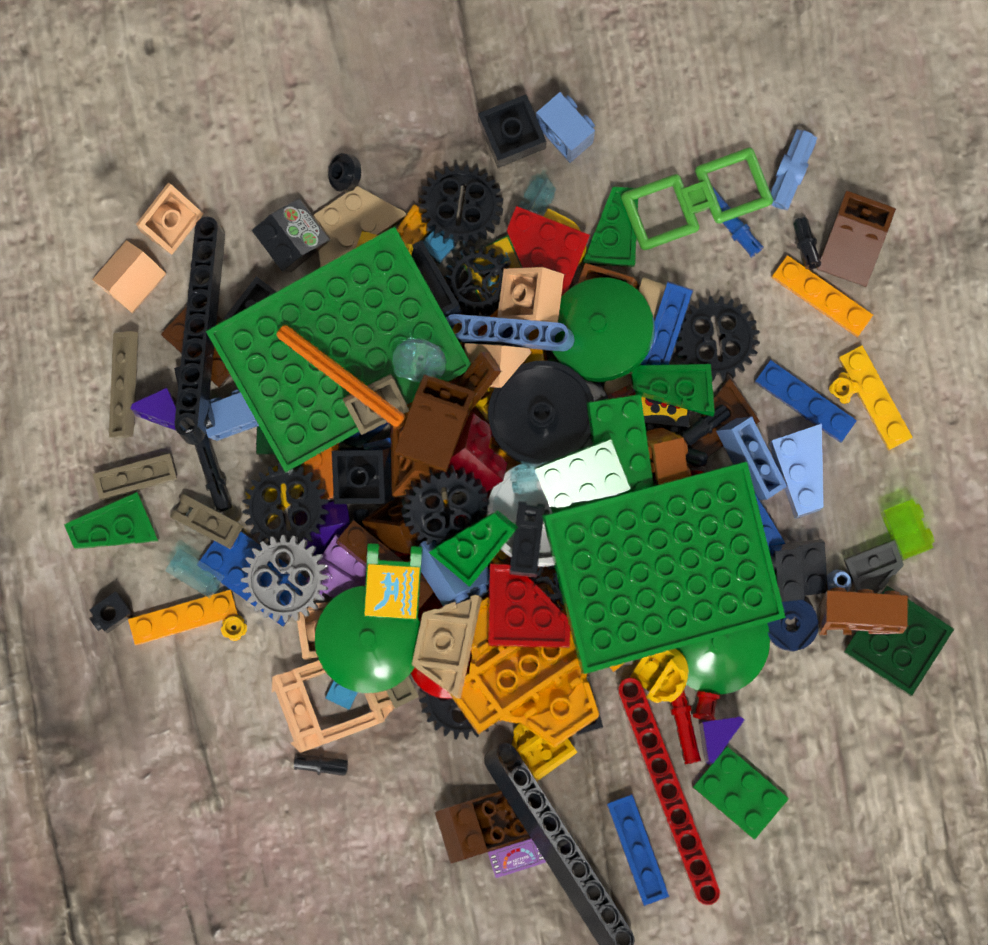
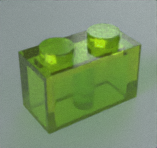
(907, 529)

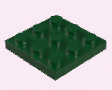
(905, 656)

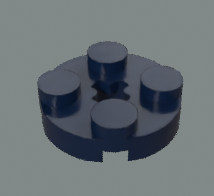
(806, 624)

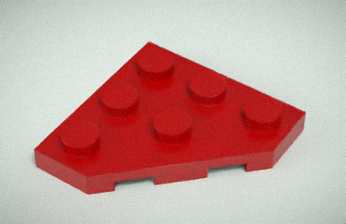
(546, 244)
(523, 613)

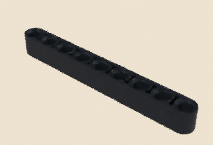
(195, 342)
(556, 835)

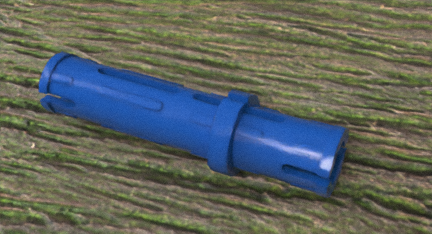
(740, 231)

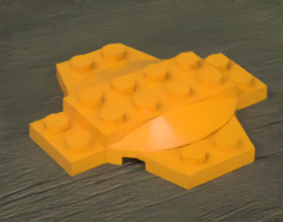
(526, 687)

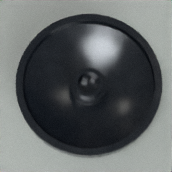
(540, 413)

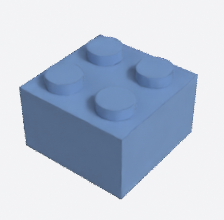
(566, 126)

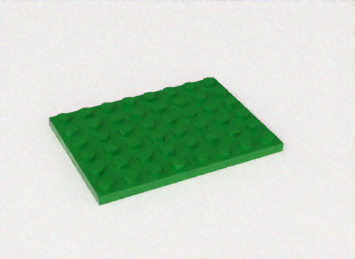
(354, 315)
(663, 567)

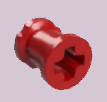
(706, 706)

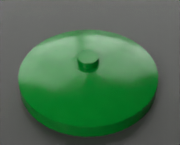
(609, 328)
(361, 650)
(727, 661)

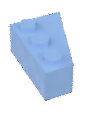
(801, 467)

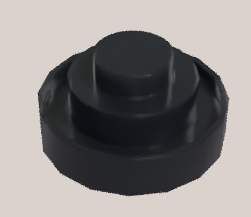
(344, 172)

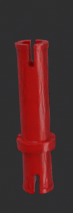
(685, 729)

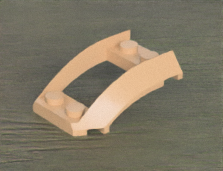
(301, 715)

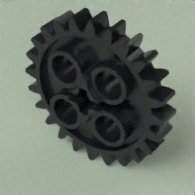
(436, 201)
(740, 335)
(310, 503)
(419, 509)
(442, 713)

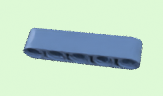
(520, 334)

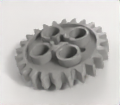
(269, 597)

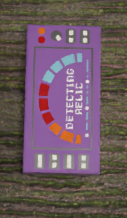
(515, 858)

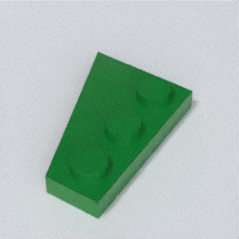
(614, 237)
(676, 385)
(113, 525)
(475, 546)

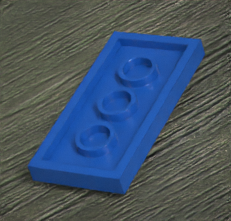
(230, 564)

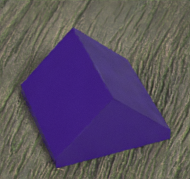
(157, 408)
(336, 521)
(716, 736)

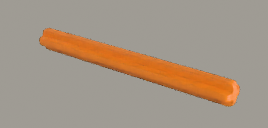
(340, 375)

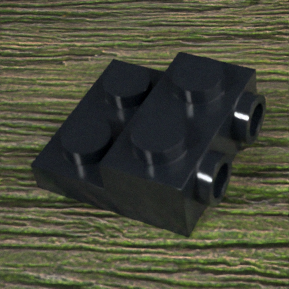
(800, 569)

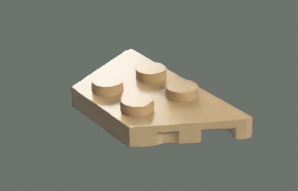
(350, 216)
(446, 643)

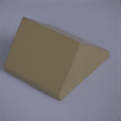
(364, 416)

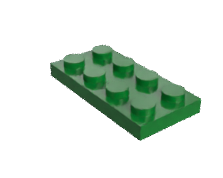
(625, 424)

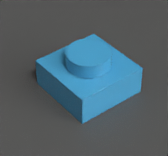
(437, 248)
(341, 695)

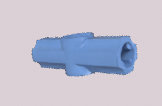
(792, 169)

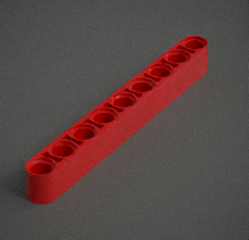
(668, 805)

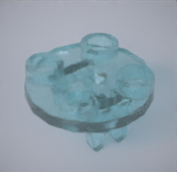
(418, 357)

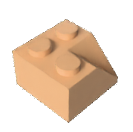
(530, 294)

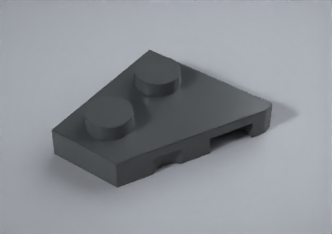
(874, 566)

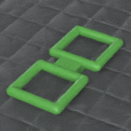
(697, 198)

